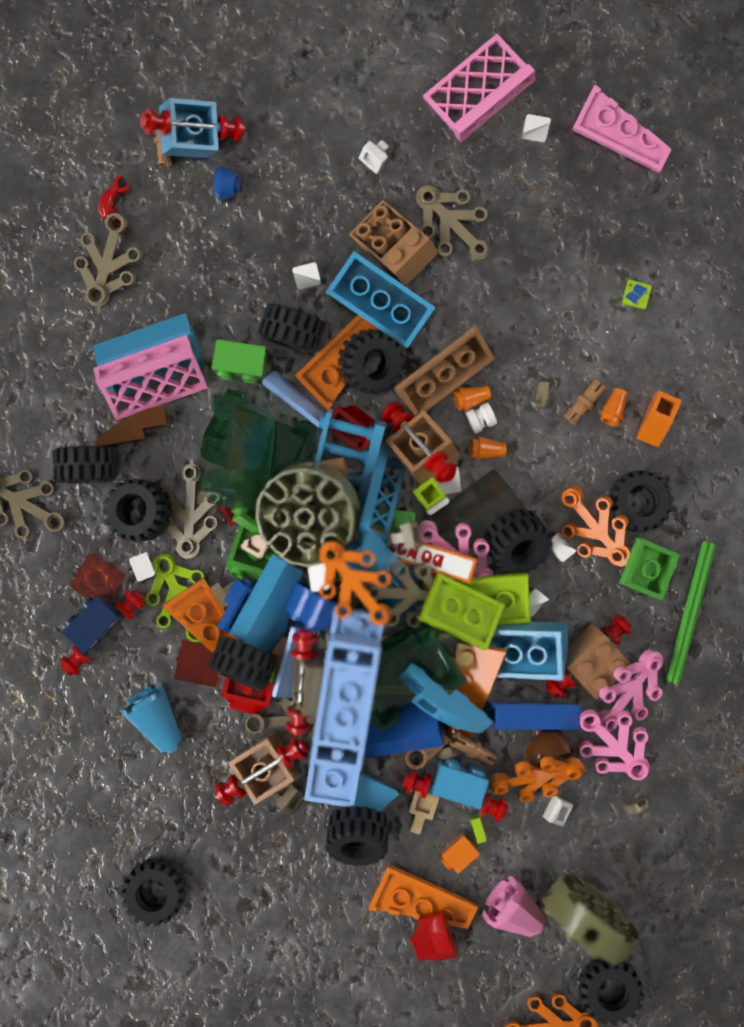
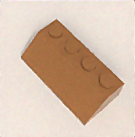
(445, 372)

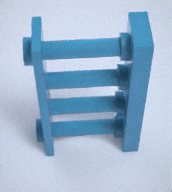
(367, 457)

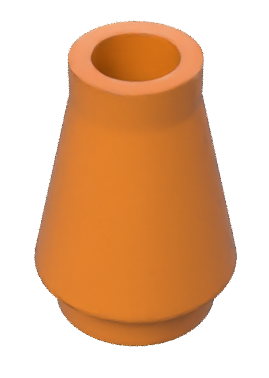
(470, 397)
(614, 408)
(484, 448)

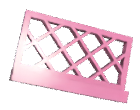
(494, 101)
(144, 364)

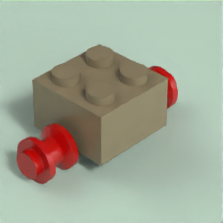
(307, 681)

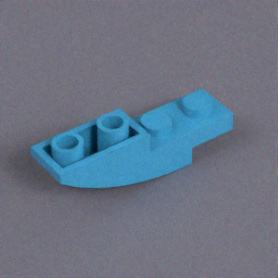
(450, 708)

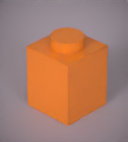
(459, 853)

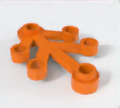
(598, 529)
(351, 580)
(536, 776)
(552, 1018)

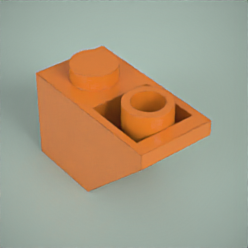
(658, 418)

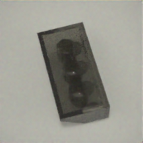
(476, 507)

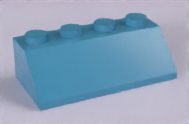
(381, 300)
(144, 339)
(533, 650)

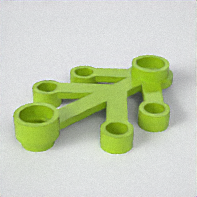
(174, 587)

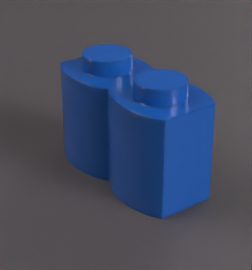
(310, 608)

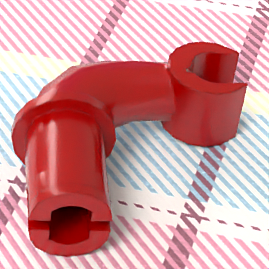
(107, 199)

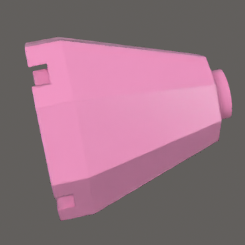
(513, 909)

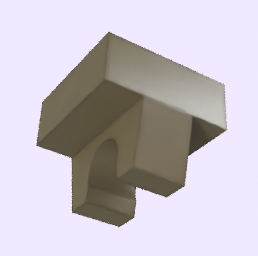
(409, 536)
(221, 593)
(291, 799)

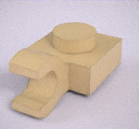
(422, 809)

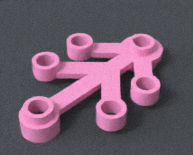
(481, 568)
(647, 667)
(615, 747)

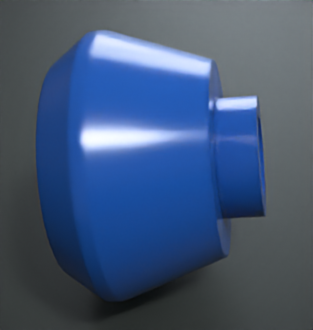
(226, 183)

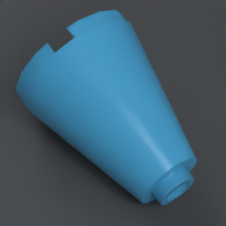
(153, 717)

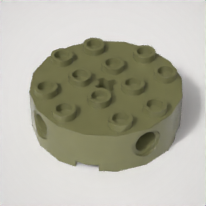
(322, 494)
(590, 919)

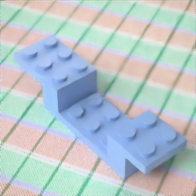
(344, 708)

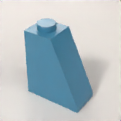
(374, 792)

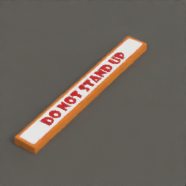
(437, 558)

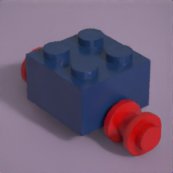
(93, 624)

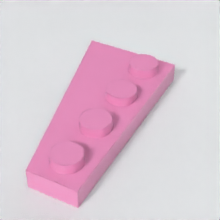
(615, 129)

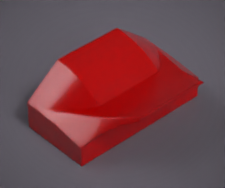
(353, 415)
(245, 698)
(434, 938)

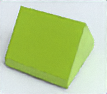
(429, 493)

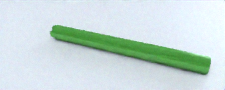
(691, 612)

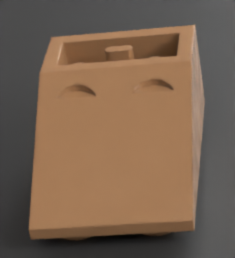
(394, 243)

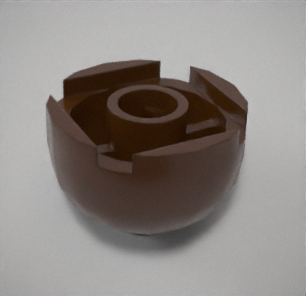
(547, 744)

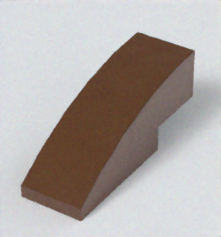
(135, 426)

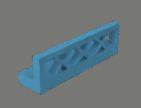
(375, 492)

